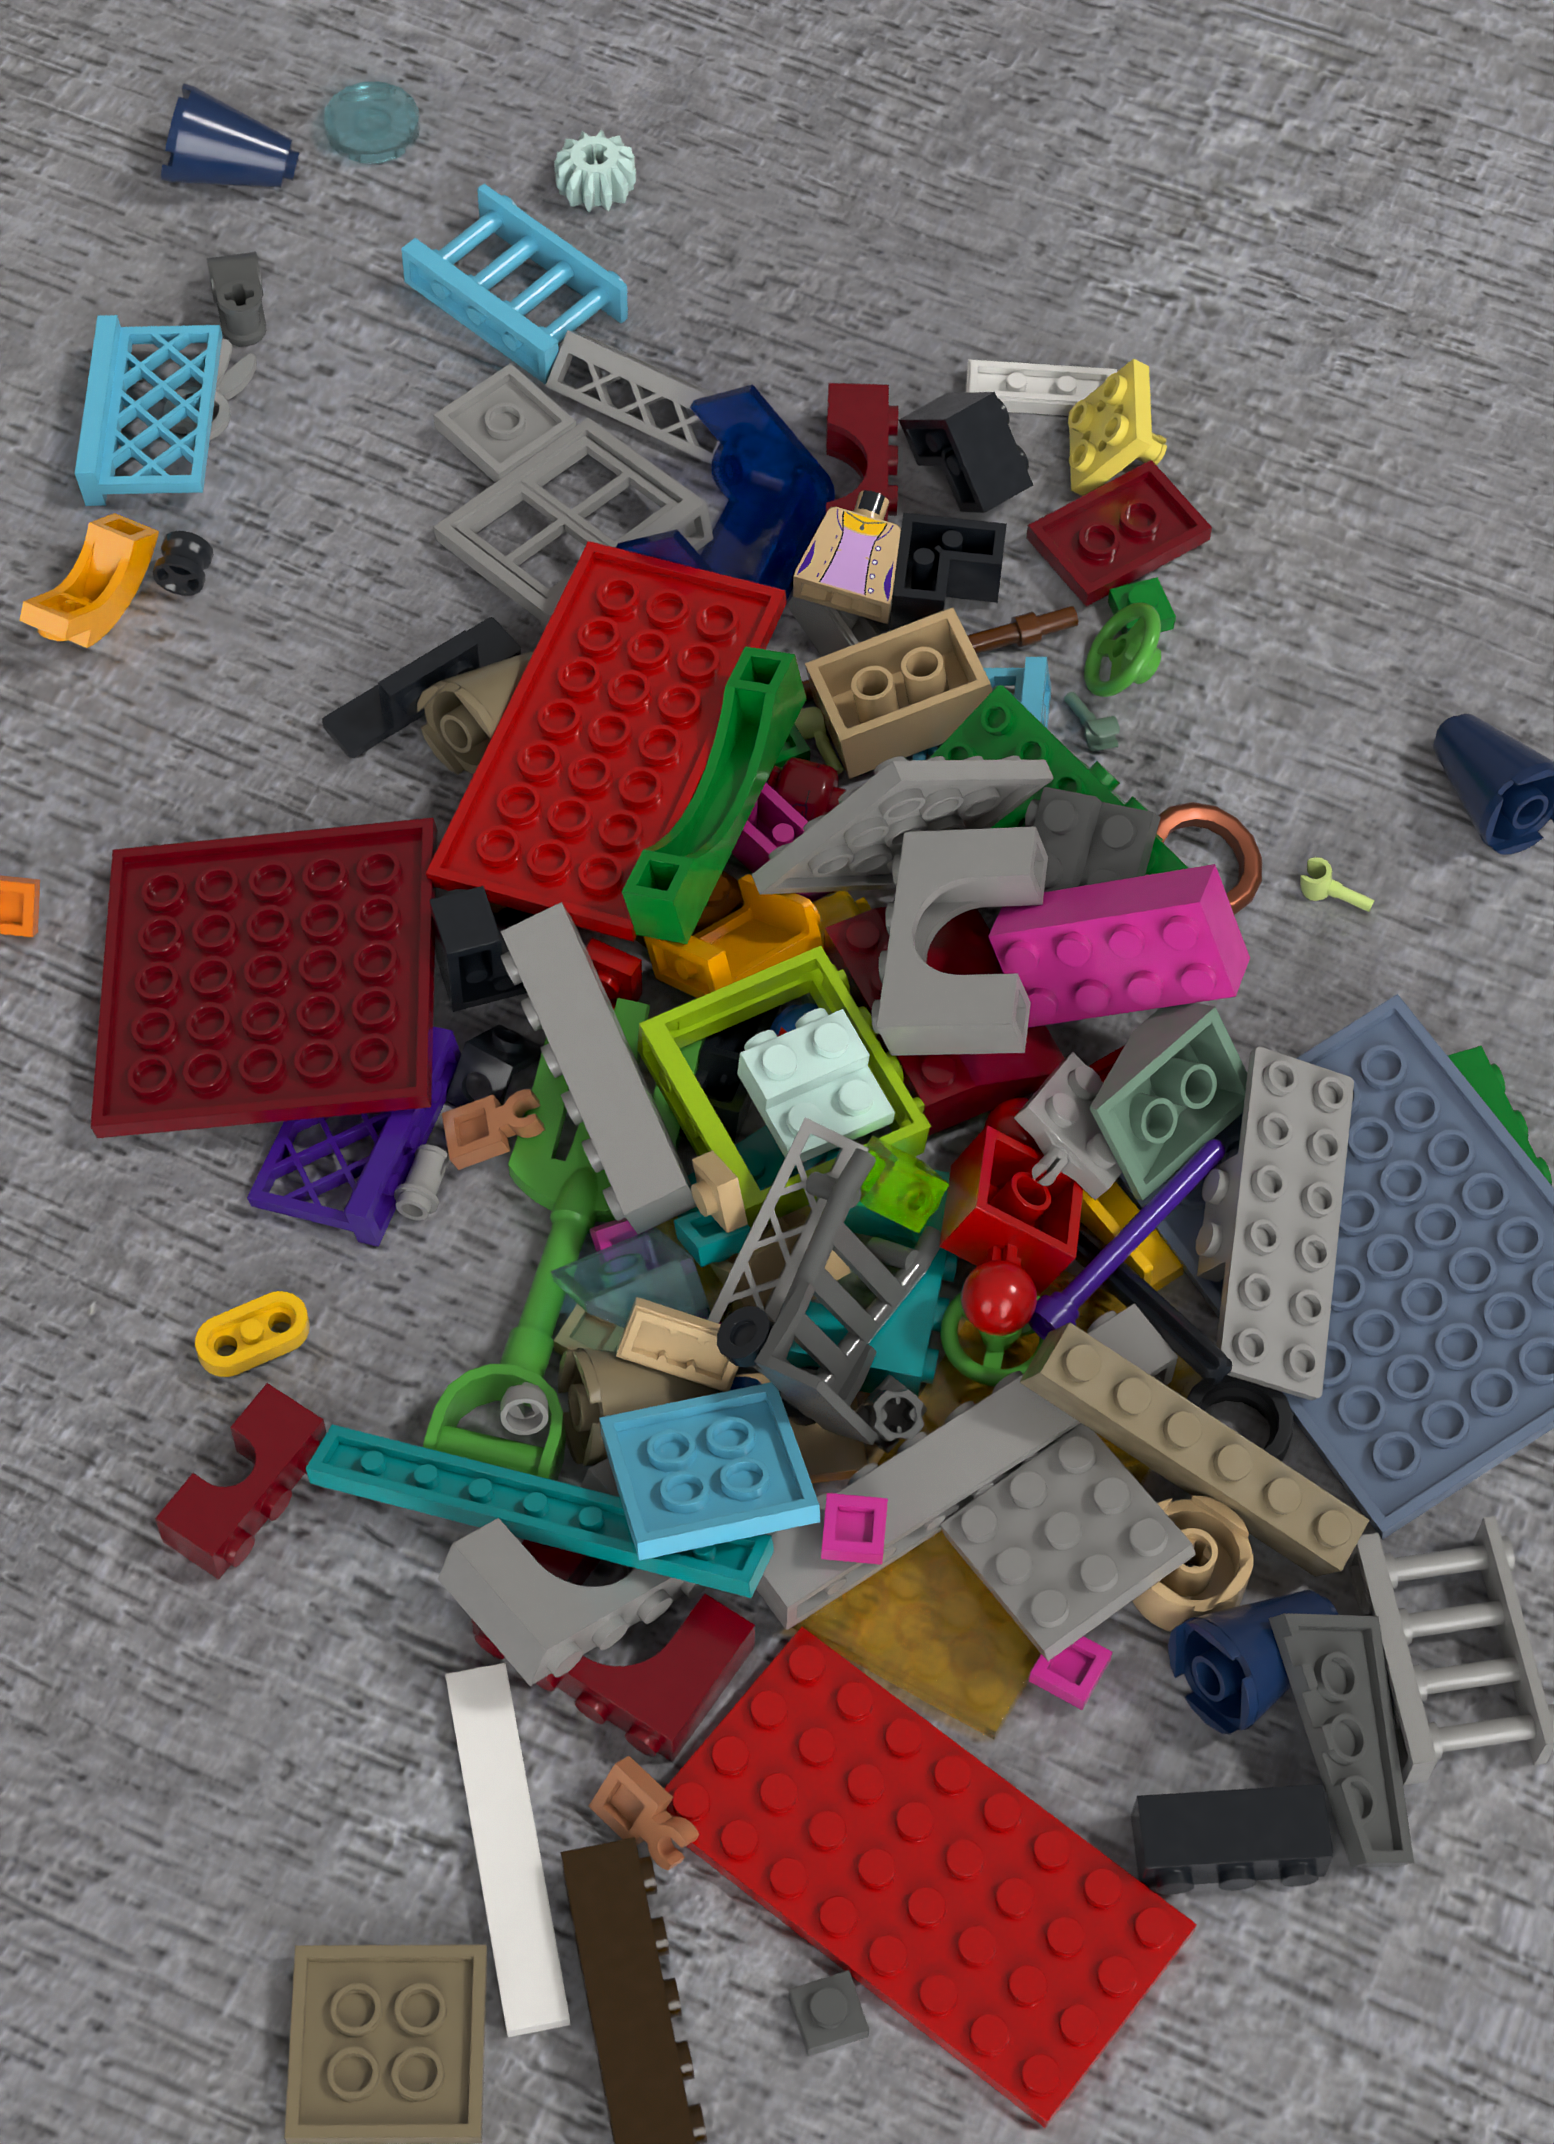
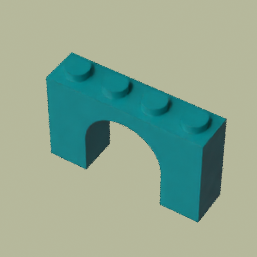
(906, 1336)

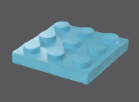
(708, 1470)

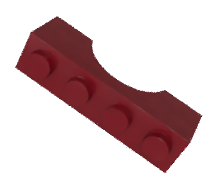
(859, 434)

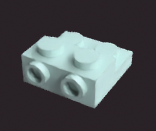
(814, 1075)

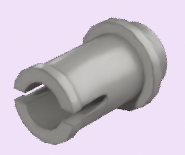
(418, 1194)

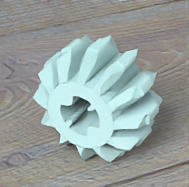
(595, 171)

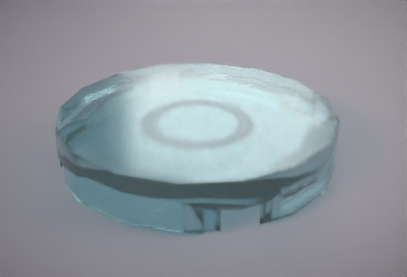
(372, 121)

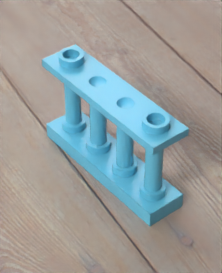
(504, 322)

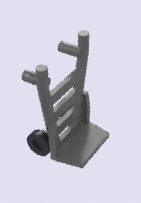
(755, 1340)

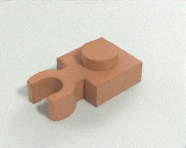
(483, 1127)
(636, 1808)

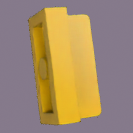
(1109, 1215)

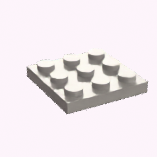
(1067, 1540)

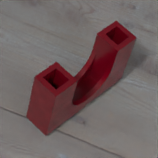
(663, 1696)

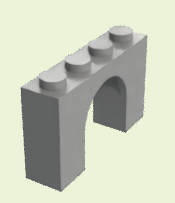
(934, 882)
(535, 1616)

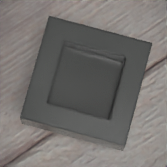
(828, 2013)

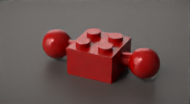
(1008, 1223)

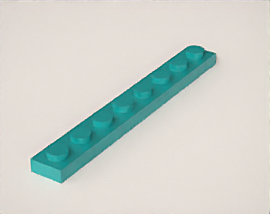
(526, 1504)

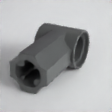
(892, 1413)

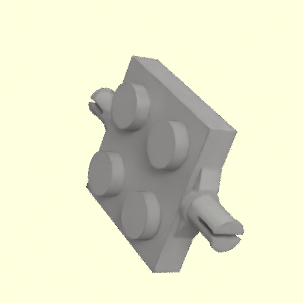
(1067, 1131)

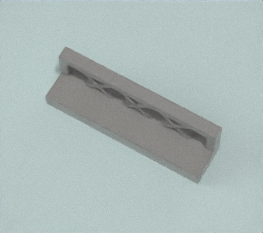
(640, 375)
(752, 1242)

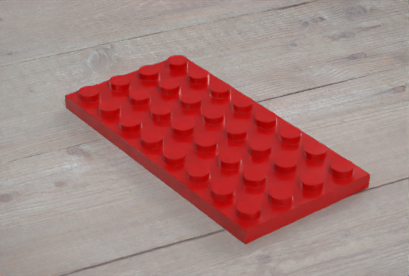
(603, 735)
(925, 1875)

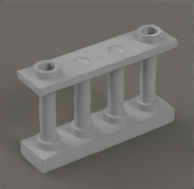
(1420, 1742)

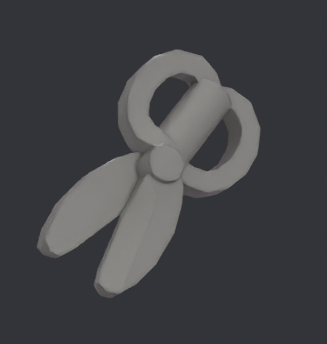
(227, 387)

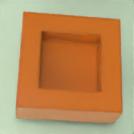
(19, 906)

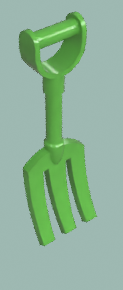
(576, 1203)

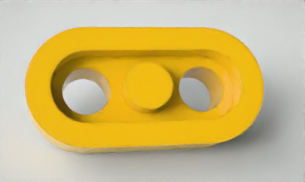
(250, 1332)

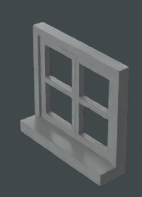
(458, 531)

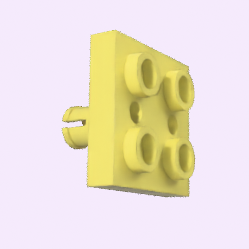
(1112, 429)

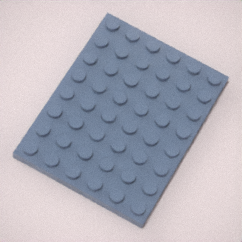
(1436, 1284)

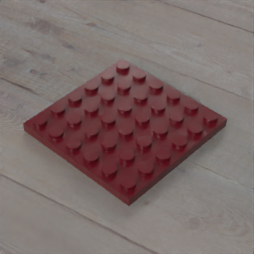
(267, 979)

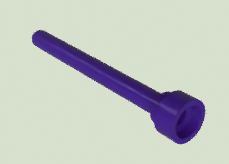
(1063, 1307)

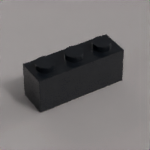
(1231, 1838)

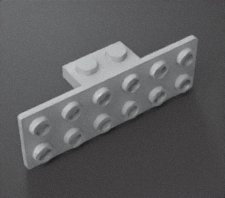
(1277, 1223)

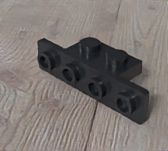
(394, 700)

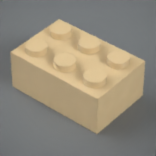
(898, 691)

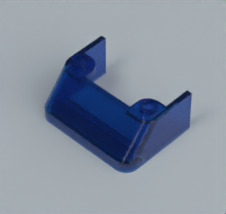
(772, 493)

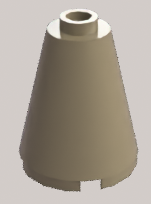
(467, 710)
(607, 1386)

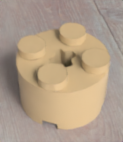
(1221, 1562)

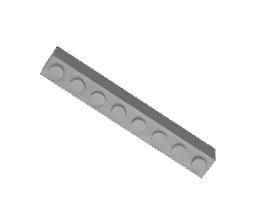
(944, 1473)

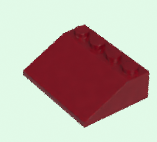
(949, 1084)

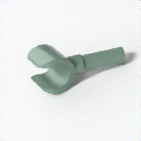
(1098, 732)

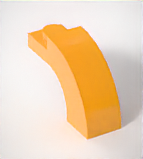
(98, 585)

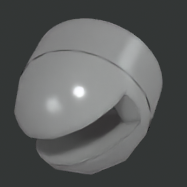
(513, 1413)

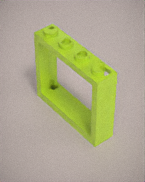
(809, 972)

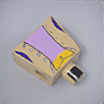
(852, 560)

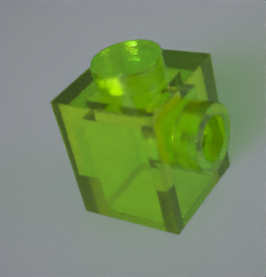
(901, 1186)

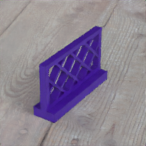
(380, 1173)

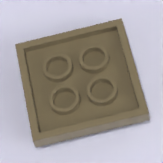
(387, 2044)

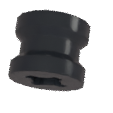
(183, 563)

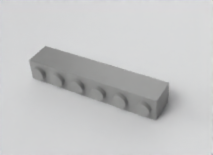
(598, 1068)

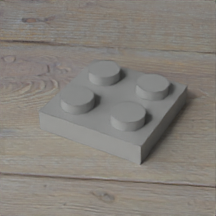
(502, 422)

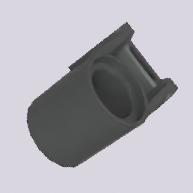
(238, 296)

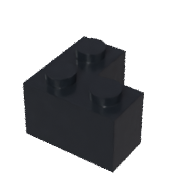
(972, 445)
(944, 560)
(472, 946)

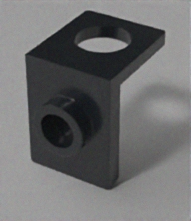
(496, 1055)

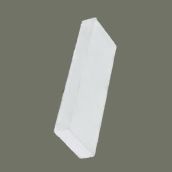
(1035, 386)

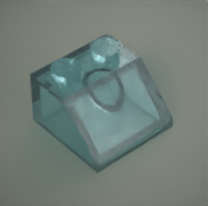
(639, 1267)

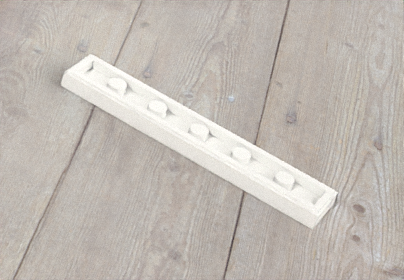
(507, 1851)

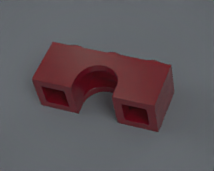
(219, 1523)

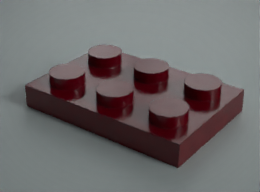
(1118, 532)

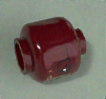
(807, 786)

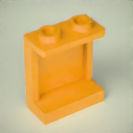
(741, 944)

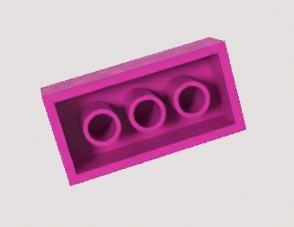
(1123, 946)

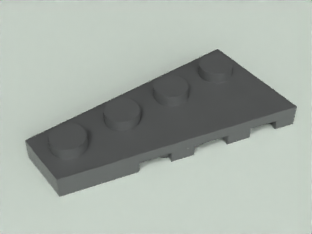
(1349, 1721)

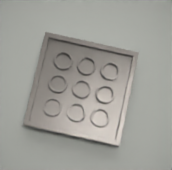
(862, 834)

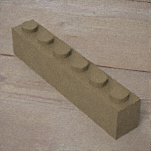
(1194, 1449)

